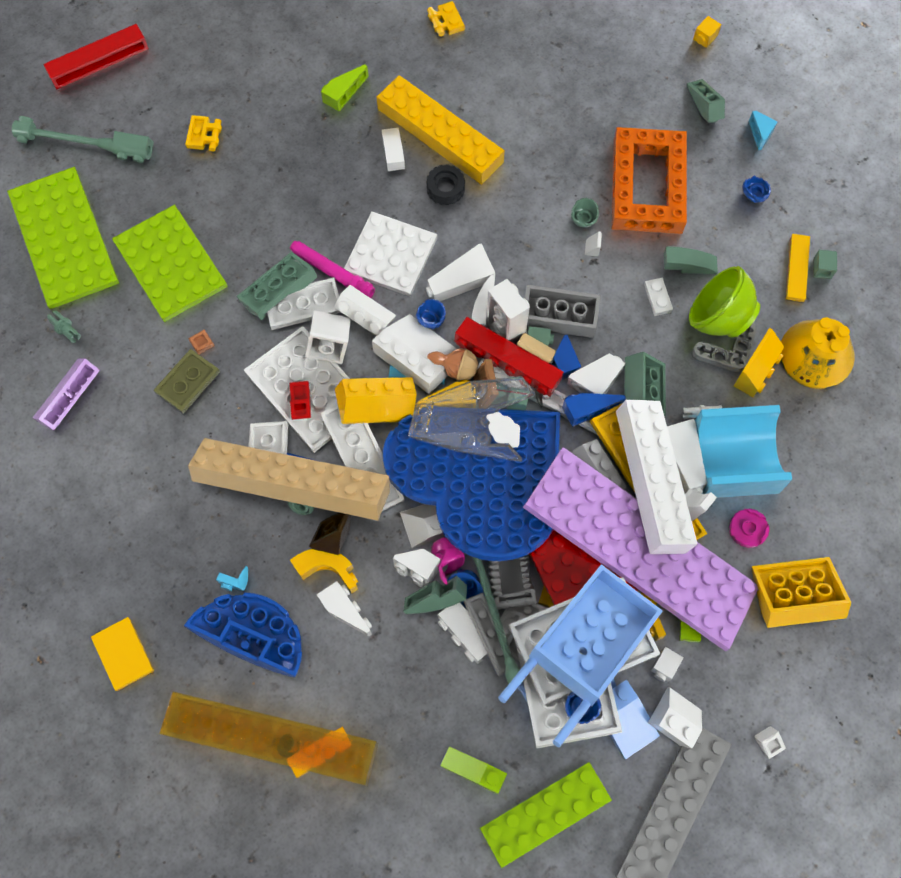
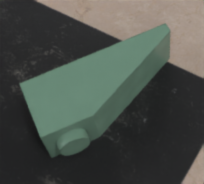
(708, 101)

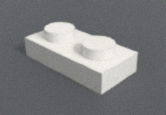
(658, 297)

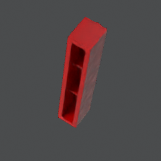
(96, 56)
(508, 356)

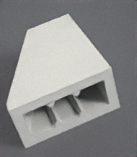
(597, 376)

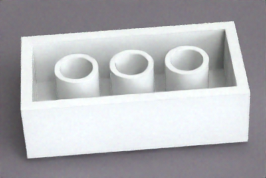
(507, 311)

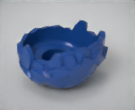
(756, 189)
(431, 314)
(574, 701)

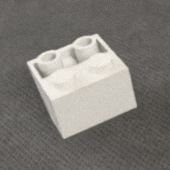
(418, 565)

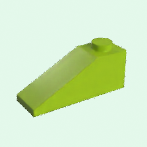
(343, 87)
(474, 770)

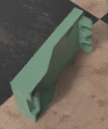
(281, 280)

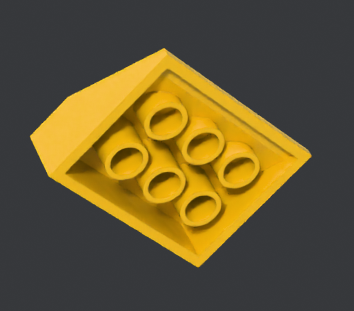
(800, 592)

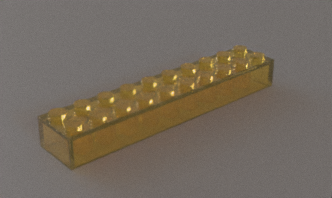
(269, 738)

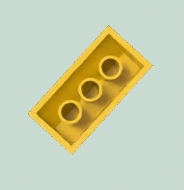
(375, 399)

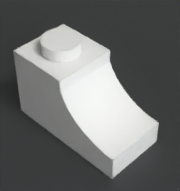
(698, 502)

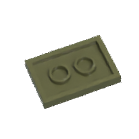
(186, 381)

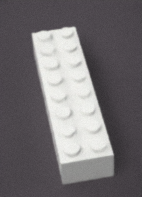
(655, 478)

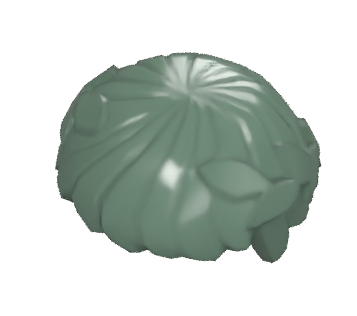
(585, 212)

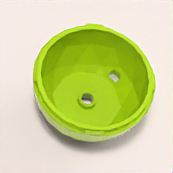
(725, 304)

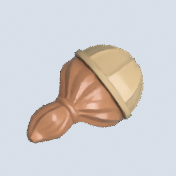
(458, 364)

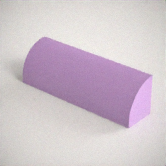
(66, 393)

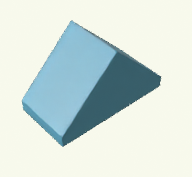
(761, 127)

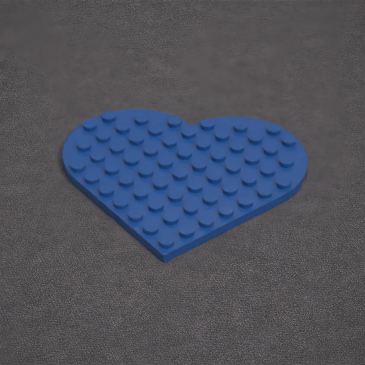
(477, 495)

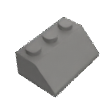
(595, 456)

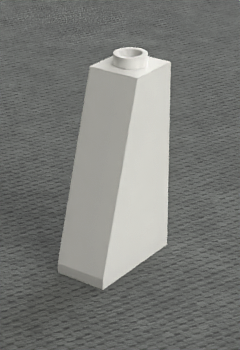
(461, 276)
(688, 455)

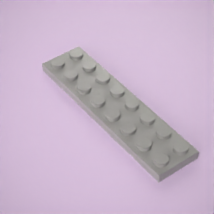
(675, 808)

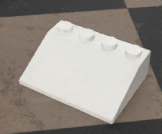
(406, 349)

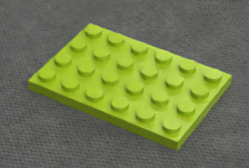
(169, 263)

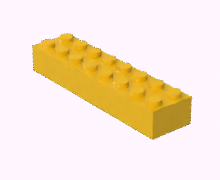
(440, 129)

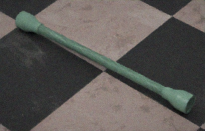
(511, 667)

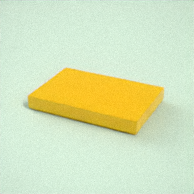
(122, 654)

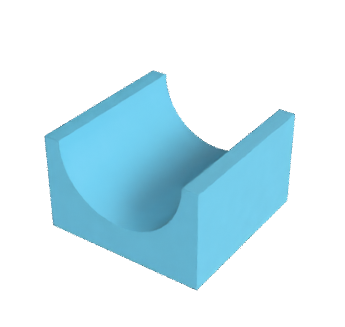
(741, 451)

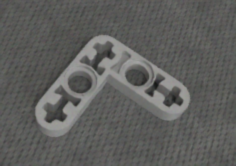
(729, 356)

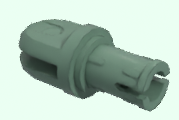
(63, 326)

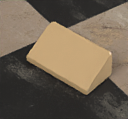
(536, 347)

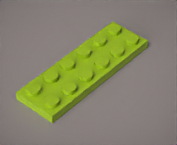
(545, 814)

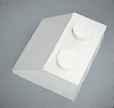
(677, 719)

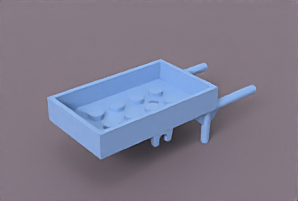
(603, 625)

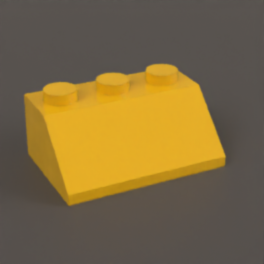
(760, 364)

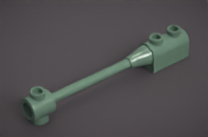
(121, 144)

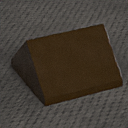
(331, 534)

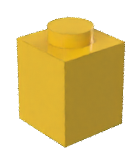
(707, 31)

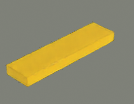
(798, 268)

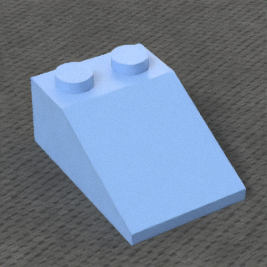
(634, 721)

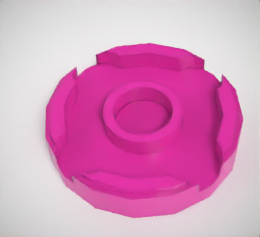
(749, 528)

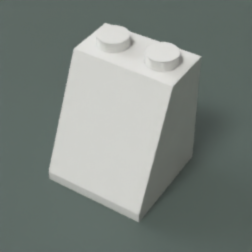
(328, 337)

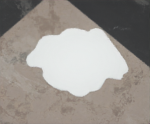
(504, 429)

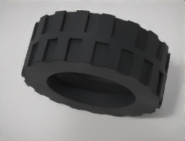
(441, 172)

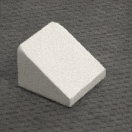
(593, 244)
(770, 742)

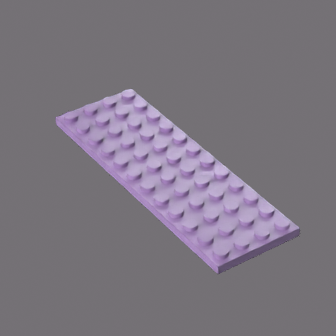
(609, 528)

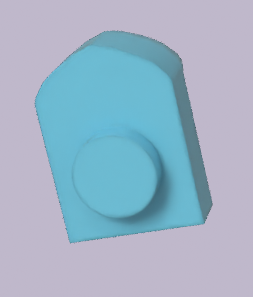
(229, 583)

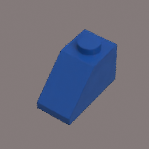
(566, 358)

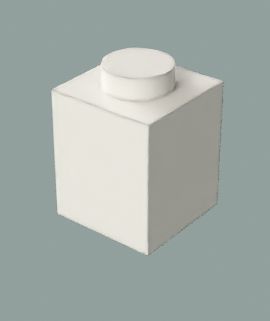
(666, 665)

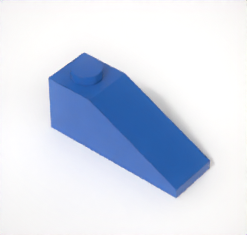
(588, 405)

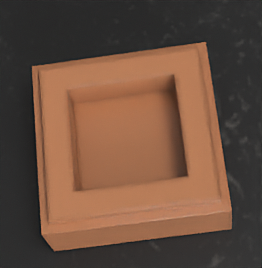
(201, 342)

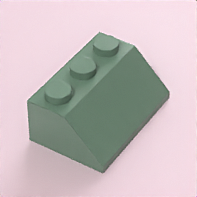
(645, 379)

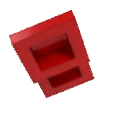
(300, 400)

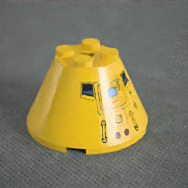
(818, 353)

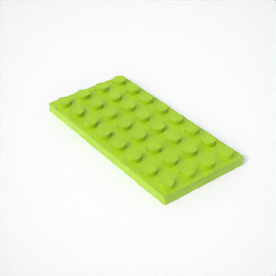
(62, 237)

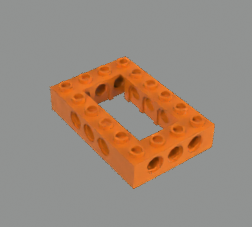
(644, 217)

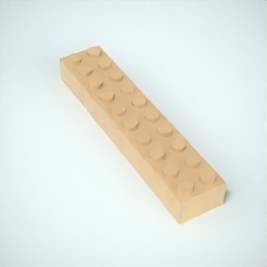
(290, 478)

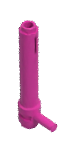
(331, 269)

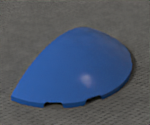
(251, 630)

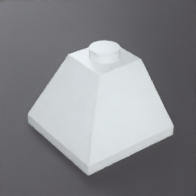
(421, 525)

